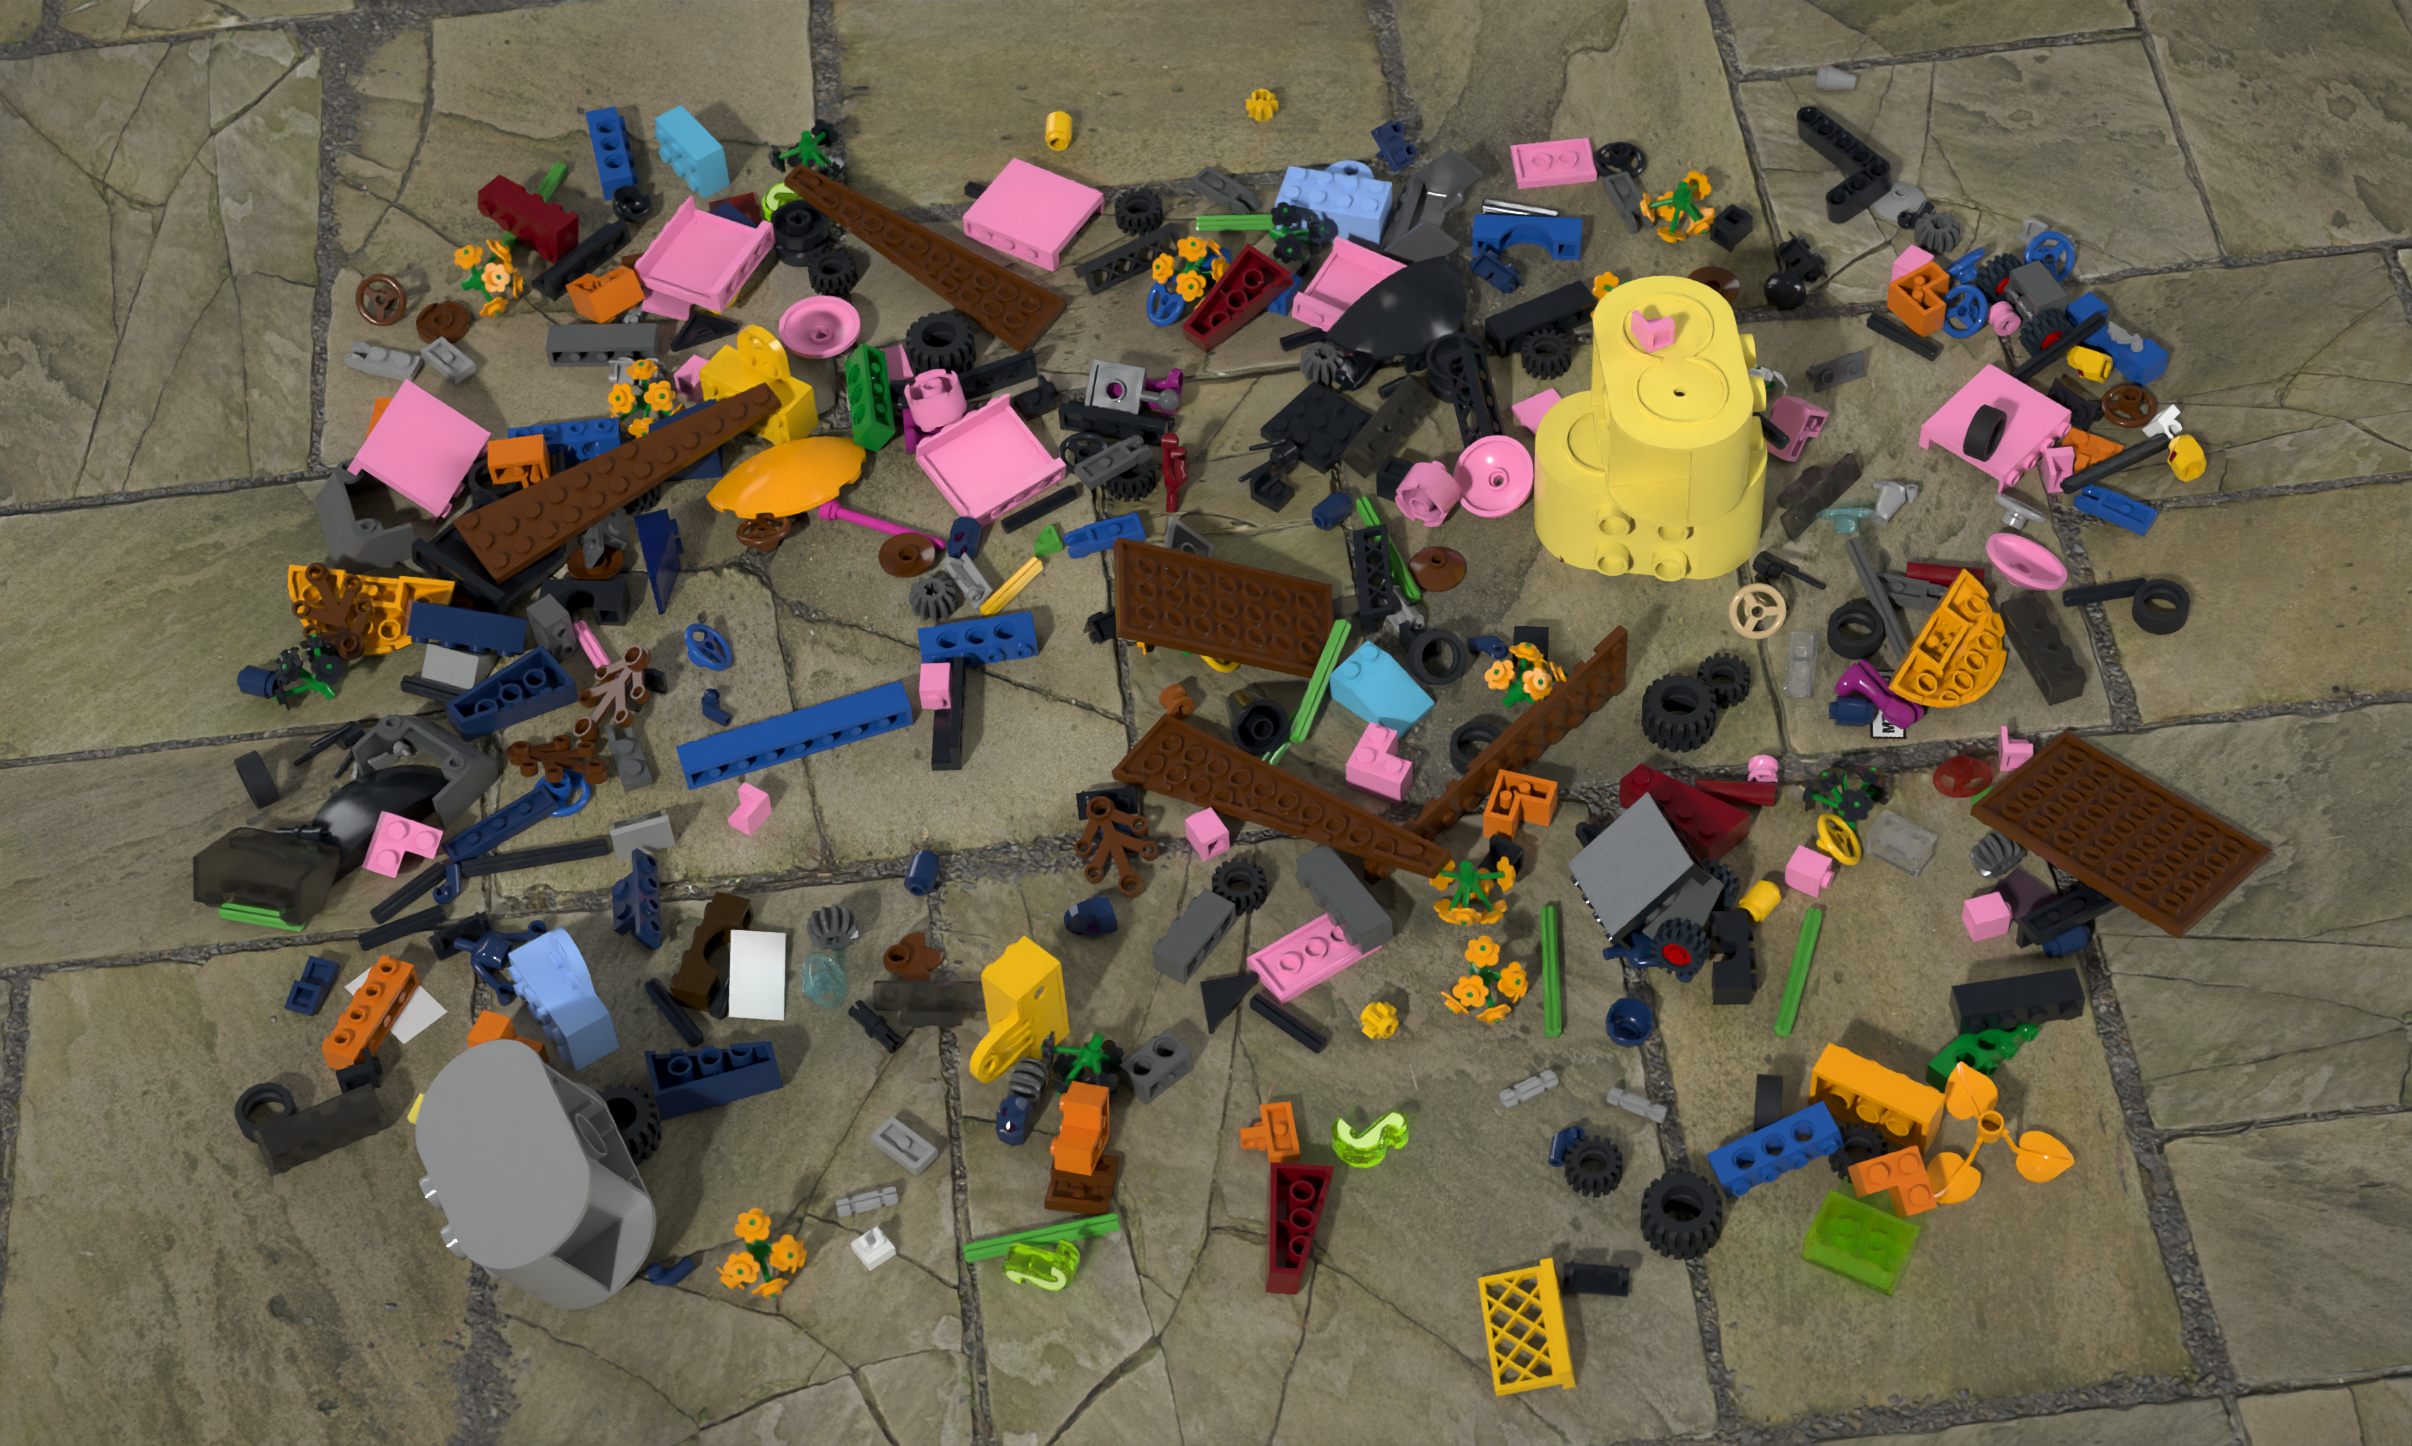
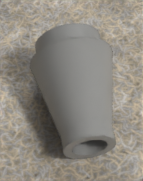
(1833, 79)
(1889, 500)

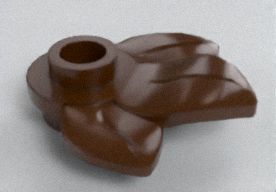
(915, 957)

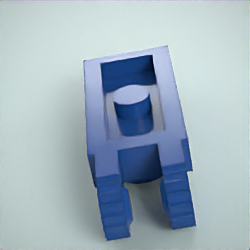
(2116, 509)
(1103, 534)

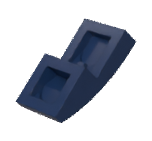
(314, 986)

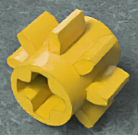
(1262, 105)
(1379, 1020)

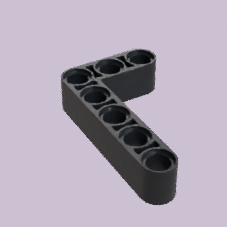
(1868, 171)

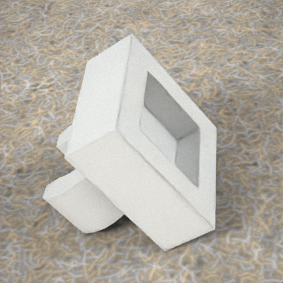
(2163, 422)
(873, 1248)

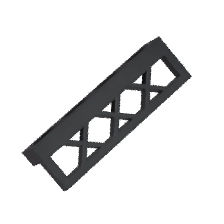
(1121, 252)
(583, 259)
(998, 375)
(1481, 395)
(1116, 425)
(1367, 573)
(949, 725)
(2062, 916)

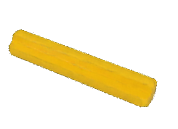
(1011, 587)

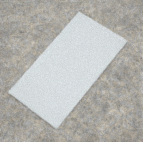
(757, 975)
(416, 1015)

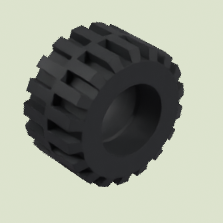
(940, 343)
(1678, 694)
(634, 1107)
(1682, 1193)

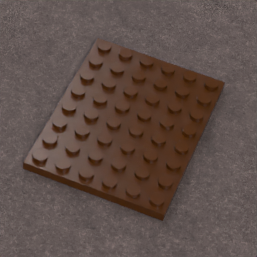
(2121, 833)

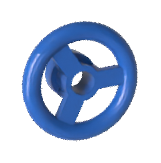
(2032, 254)
(1964, 267)
(1169, 302)
(1974, 316)
(704, 651)
(562, 790)

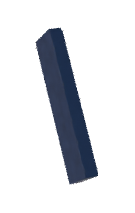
(500, 825)

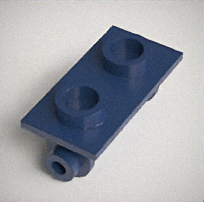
(1504, 276)

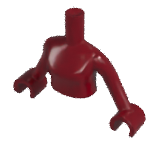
(1173, 469)

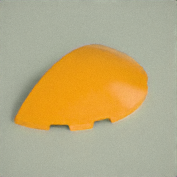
(789, 477)
(388, 595)
(1955, 651)

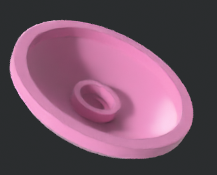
(819, 327)
(1484, 465)
(2025, 562)

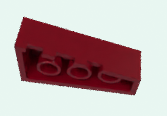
(530, 218)
(1237, 296)
(1705, 821)
(1293, 1215)

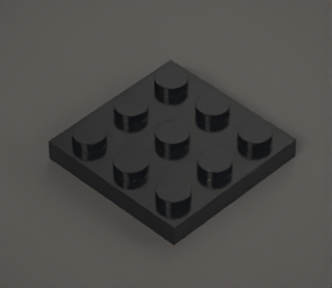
(1318, 425)

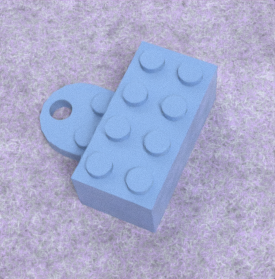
(1348, 205)
(562, 996)

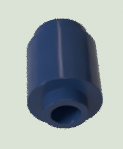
(1332, 510)
(258, 681)
(1851, 711)
(922, 873)
(2067, 942)

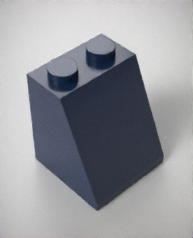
(705, 467)

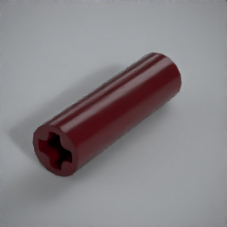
(1940, 574)
(1738, 791)

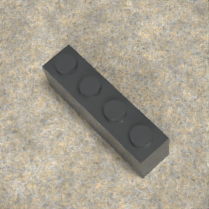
(598, 343)
(1344, 899)

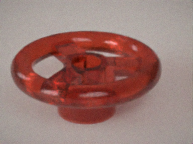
(1962, 771)

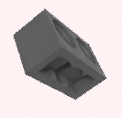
(552, 627)
(1159, 1070)

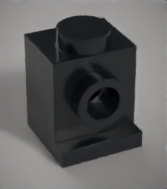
(1730, 227)

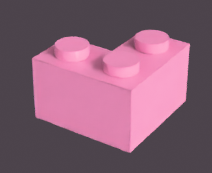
(1798, 421)
(1376, 768)
(393, 838)

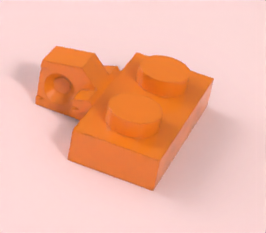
(2089, 448)
(1274, 1133)

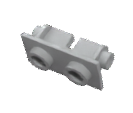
(2034, 227)
(619, 375)
(968, 579)
(1403, 611)

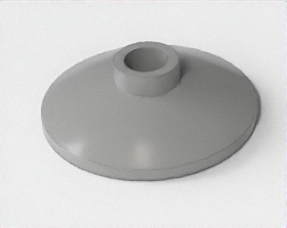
(1900, 198)

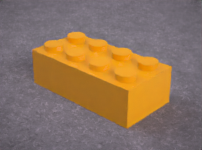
(1876, 1096)

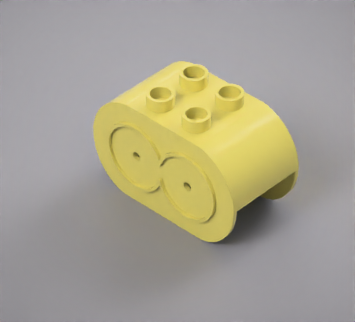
(1675, 419)
(1590, 532)

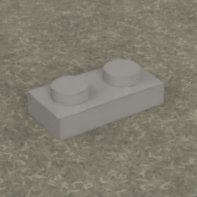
(448, 360)
(904, 1146)

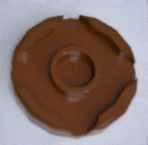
(443, 320)

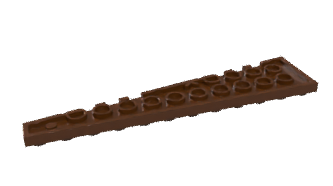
(555, 510)
(1214, 774)

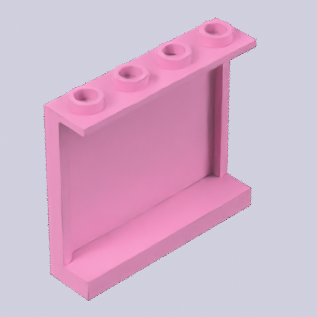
(1031, 213)
(703, 260)
(1340, 283)
(2031, 424)
(422, 449)
(988, 462)

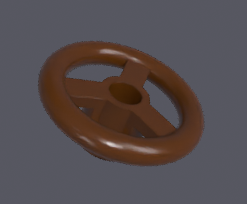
(390, 295)
(2128, 403)
(764, 536)

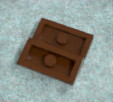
(1083, 1192)

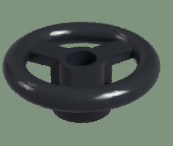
(1618, 157)
(1081, 452)

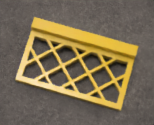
(1554, 1331)

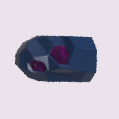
(965, 537)
(1091, 917)
(1014, 1120)

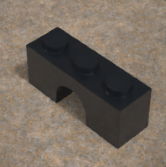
(607, 598)
(1732, 978)

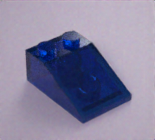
(660, 553)

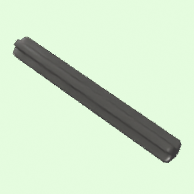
(1877, 596)

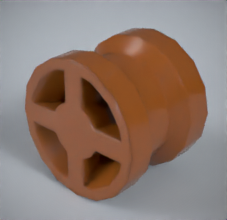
(1176, 701)

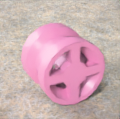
(2003, 318)
(1763, 769)

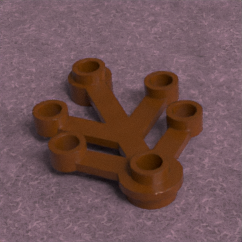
(336, 614)
(631, 666)
(527, 755)
(1113, 842)

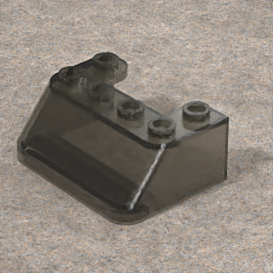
(266, 869)

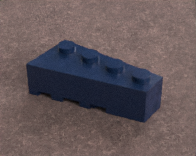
(464, 626)
(512, 695)
(711, 1076)

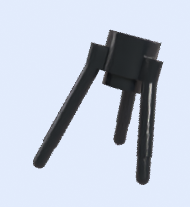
(1283, 454)
(1769, 567)
(344, 737)

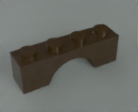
(697, 981)

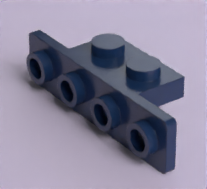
(638, 900)

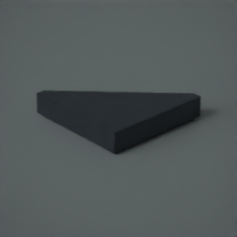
(701, 329)
(1223, 996)

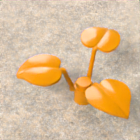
(1974, 1094)

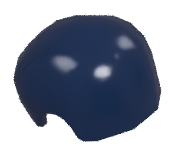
(1629, 1022)

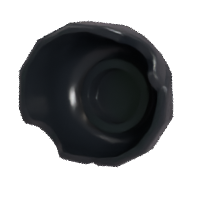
(631, 204)
(1785, 289)

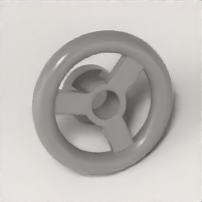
(2018, 512)

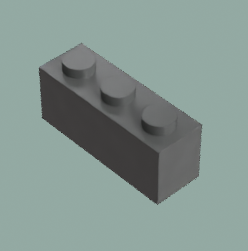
(1194, 936)

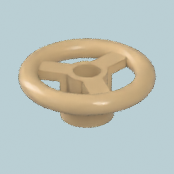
(1753, 601)

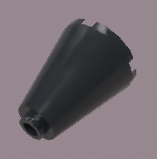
(1257, 722)

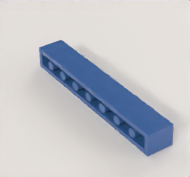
(794, 735)

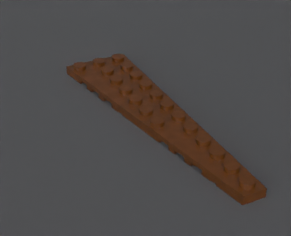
(976, 286)
(1524, 740)

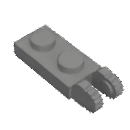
(383, 362)

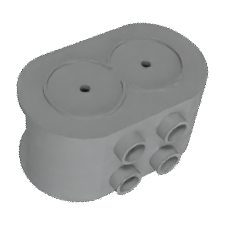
(532, 1176)

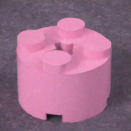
(936, 399)
(1428, 493)

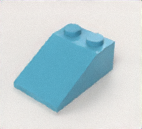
(1379, 690)

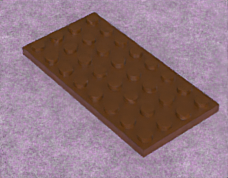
(1220, 608)

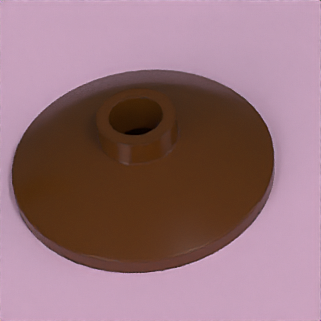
(1719, 280)
(906, 555)
(606, 566)
(1437, 569)

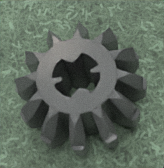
(1937, 232)
(1321, 362)
(933, 598)
(1996, 855)
(833, 927)
(1030, 1080)

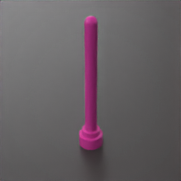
(833, 511)

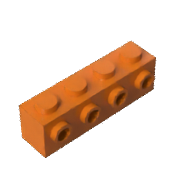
(371, 1012)

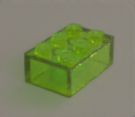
(1860, 1243)

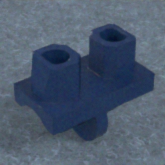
(1393, 146)

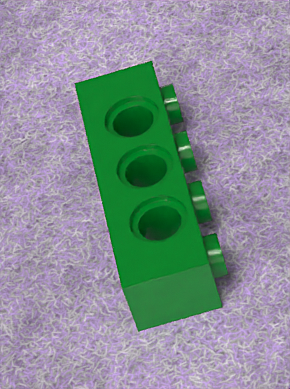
(869, 397)
(1969, 1050)

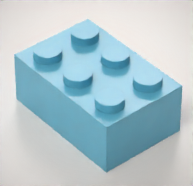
(691, 151)

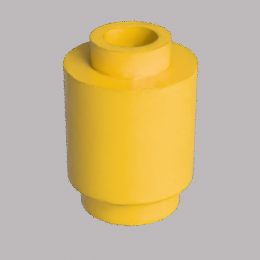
(1058, 130)
(1760, 901)

